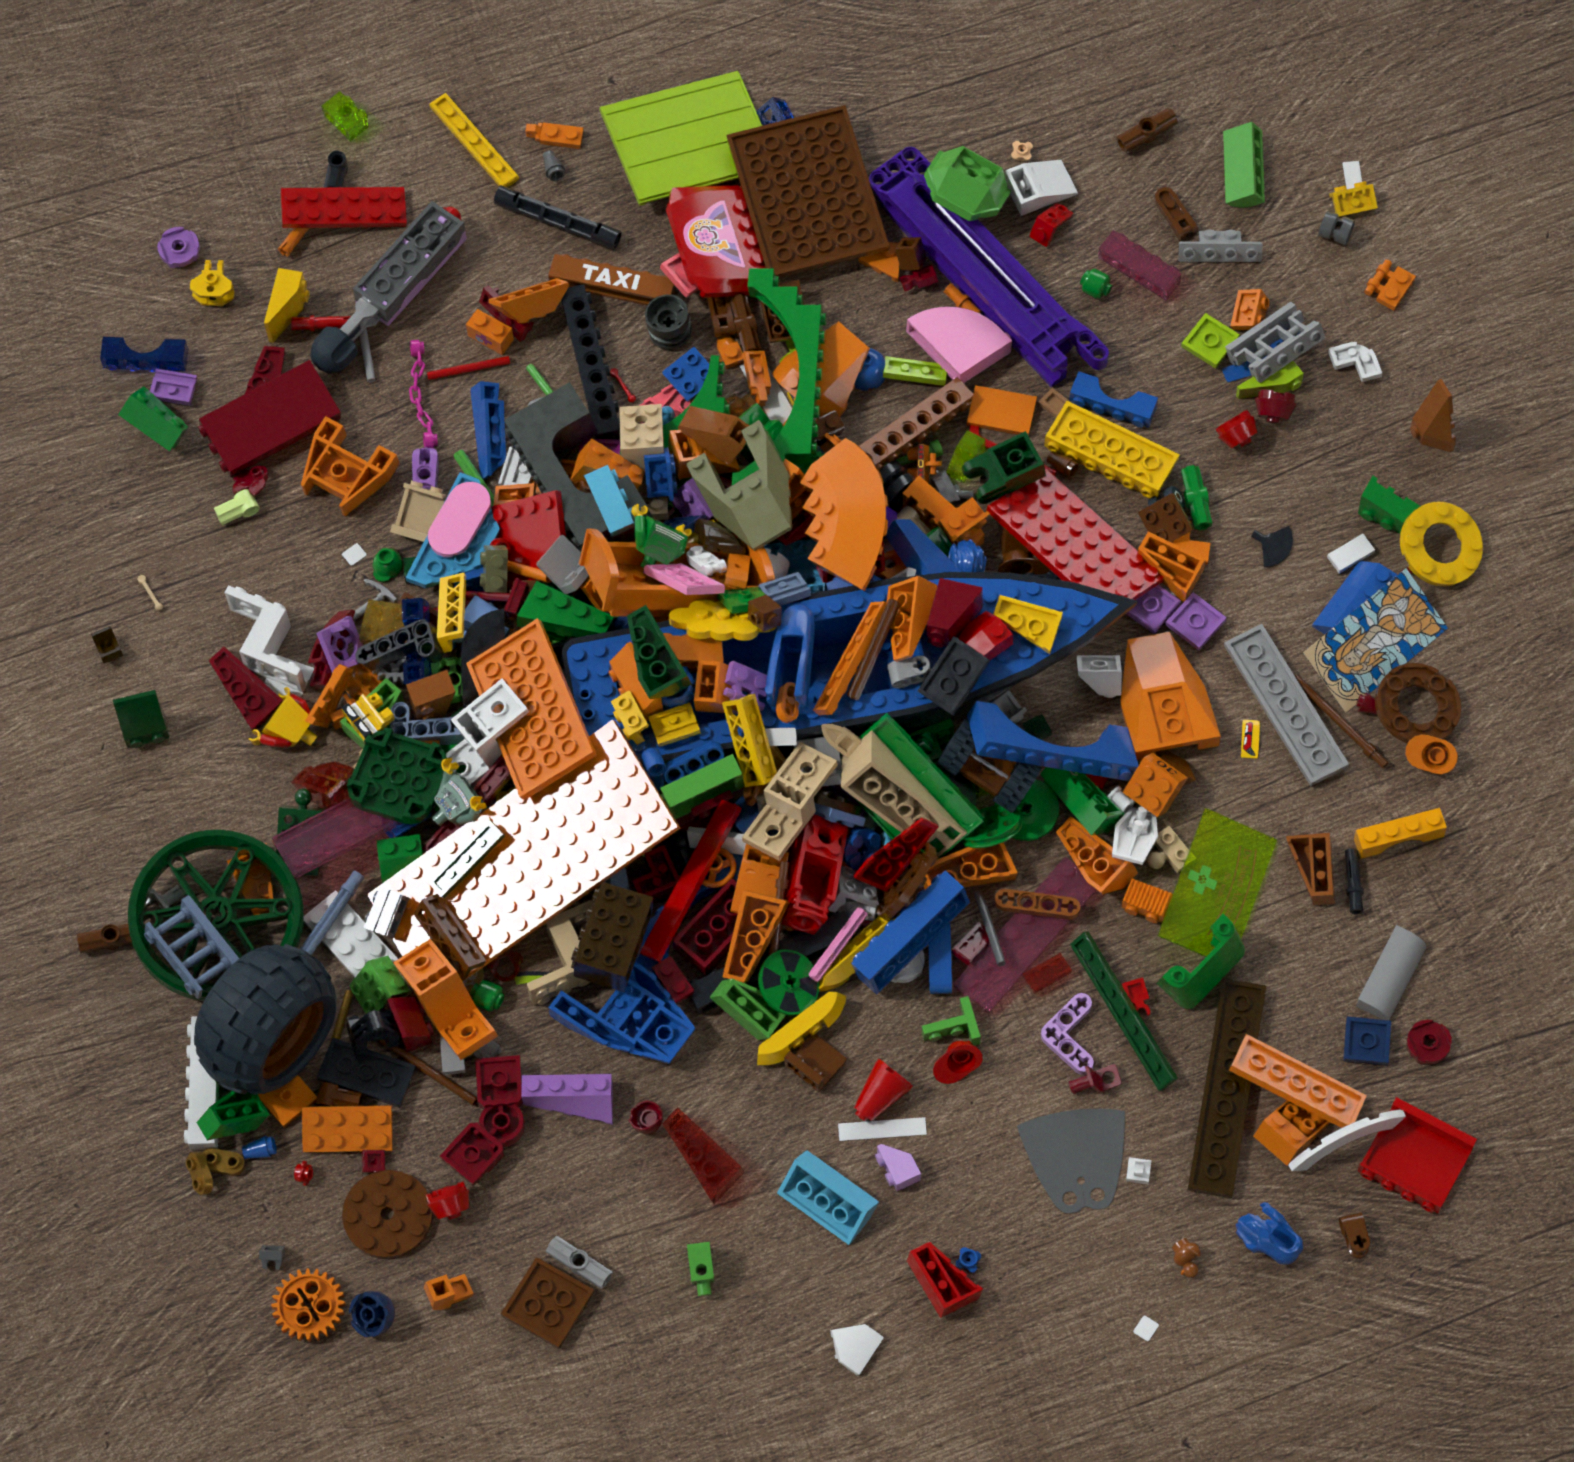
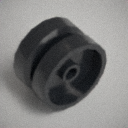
(895, 483)

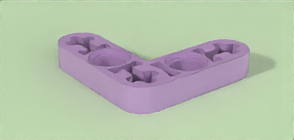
(1062, 1030)

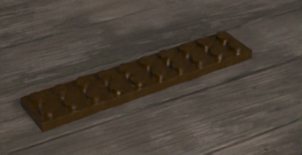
(1225, 1092)

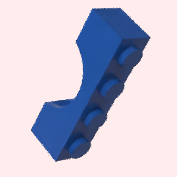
(1136, 409)

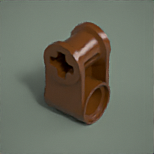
(1354, 1231)

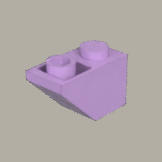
(899, 1166)

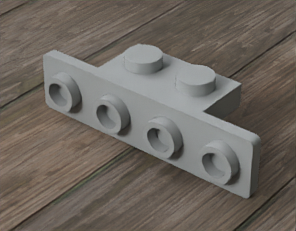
(1220, 247)

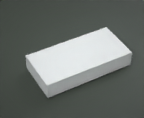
(1351, 553)

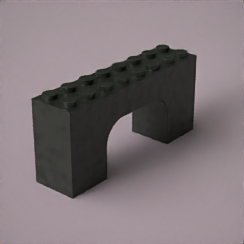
(542, 438)

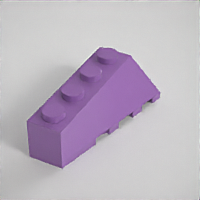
(572, 1094)

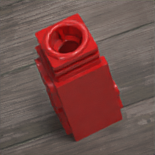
(814, 873)

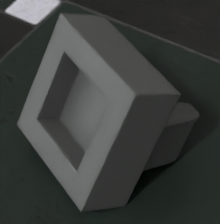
(271, 1253)

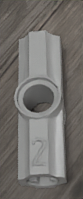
(589, 1270)

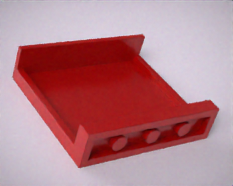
(1418, 1157)

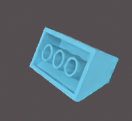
(827, 1197)

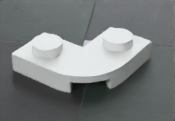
(1357, 355)

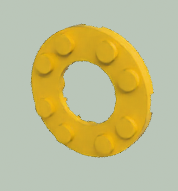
(1421, 563)

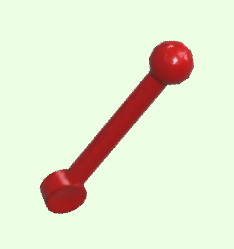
(614, 373)

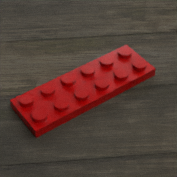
(343, 207)

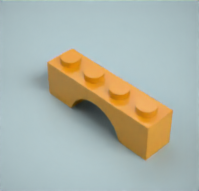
(1379, 837)

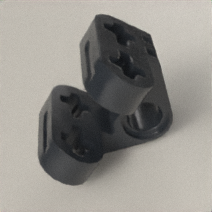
(372, 1027)

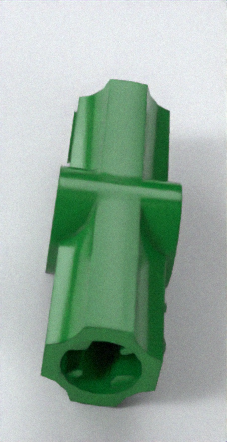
(1196, 497)

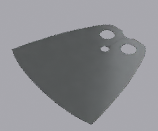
(1076, 1146)

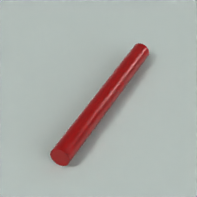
(468, 368)

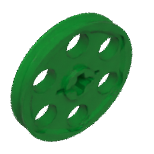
(997, 827)

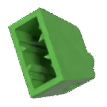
(700, 1257)

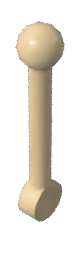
(142, 580)

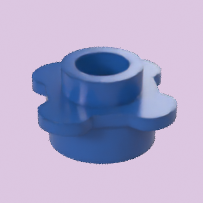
(968, 1253)

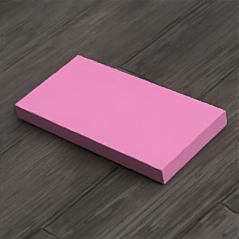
(684, 579)

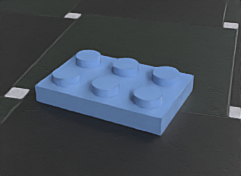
(837, 815)

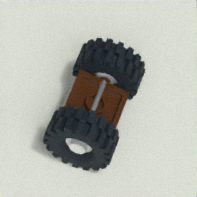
(1001, 778)

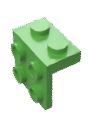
(377, 983)

